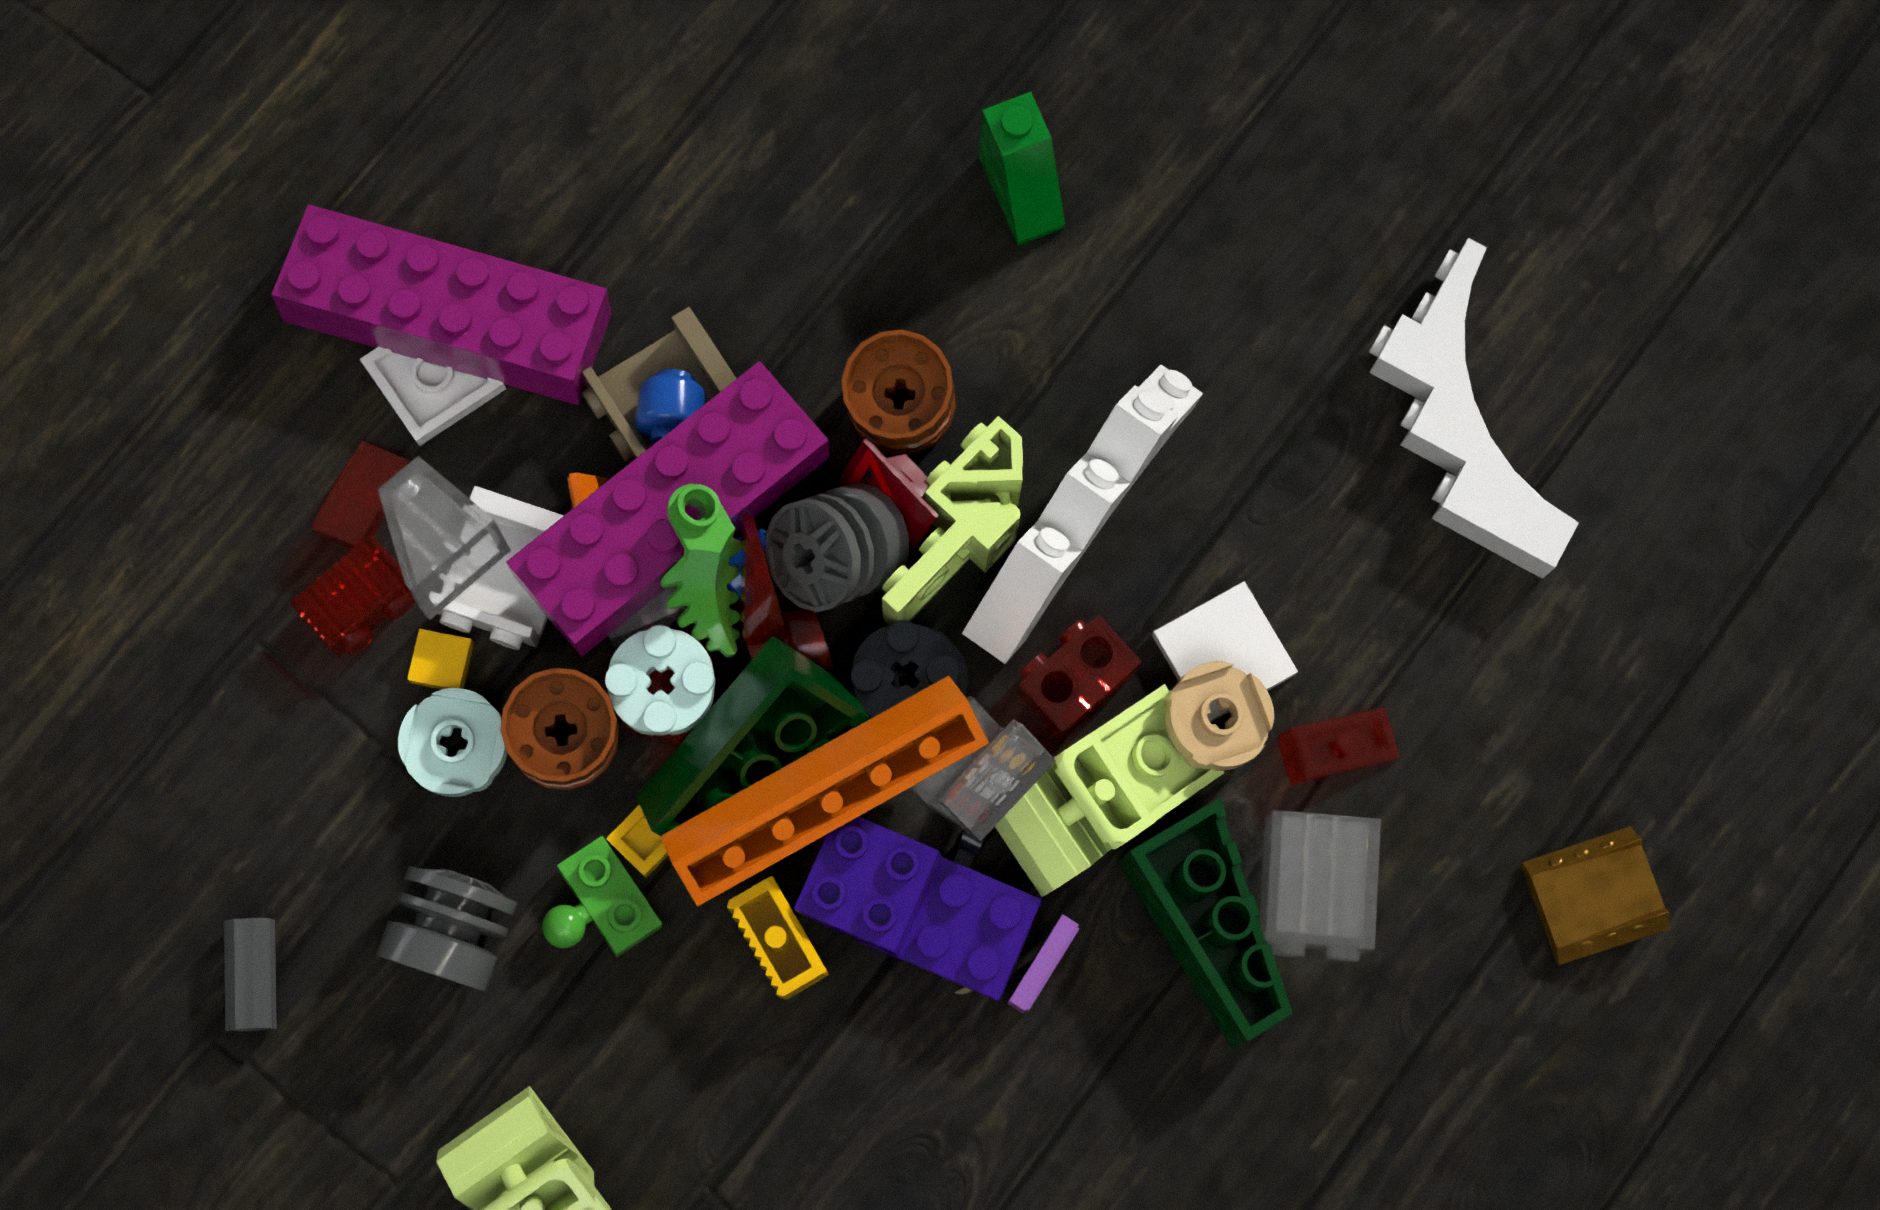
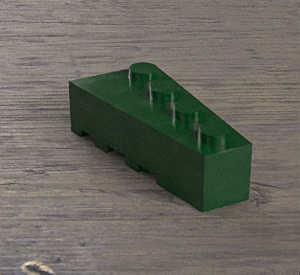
(760, 724)
(1210, 921)

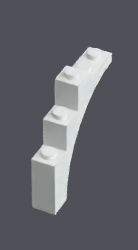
(1486, 495)
(1079, 510)

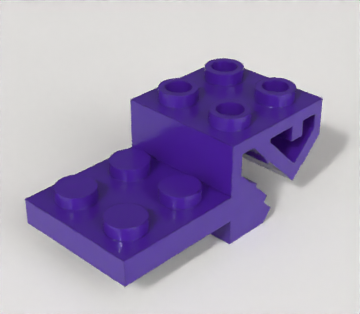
(918, 906)

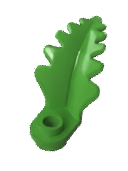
(704, 568)

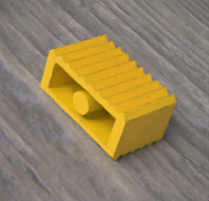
(777, 938)

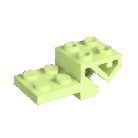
(975, 520)
(1100, 795)
(519, 1162)

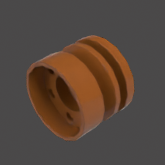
(875, 376)
(534, 712)

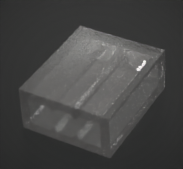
(1320, 884)

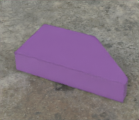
(1044, 964)

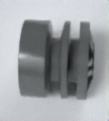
(836, 545)
(447, 927)

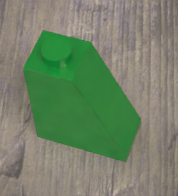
(1022, 167)

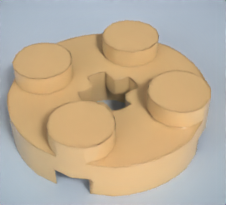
(1230, 689)

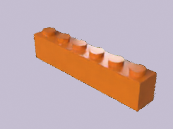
(823, 790)

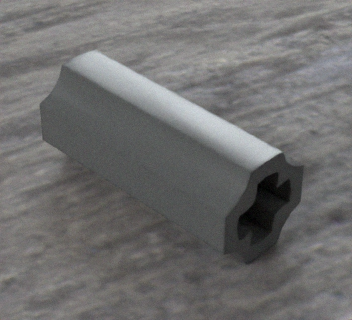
(250, 974)

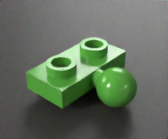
(605, 897)

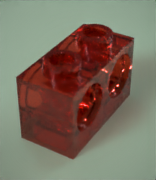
(1086, 684)

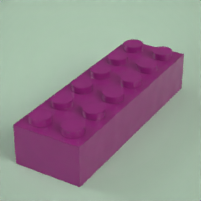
(442, 304)
(618, 542)

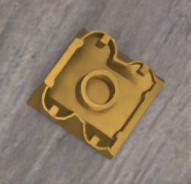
(1596, 895)

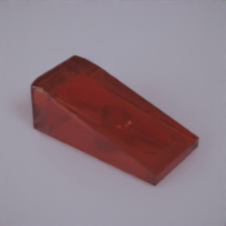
(354, 503)
(757, 598)
(1337, 746)

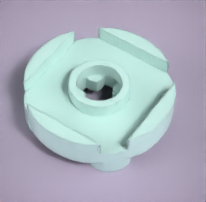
(661, 650)
(428, 760)

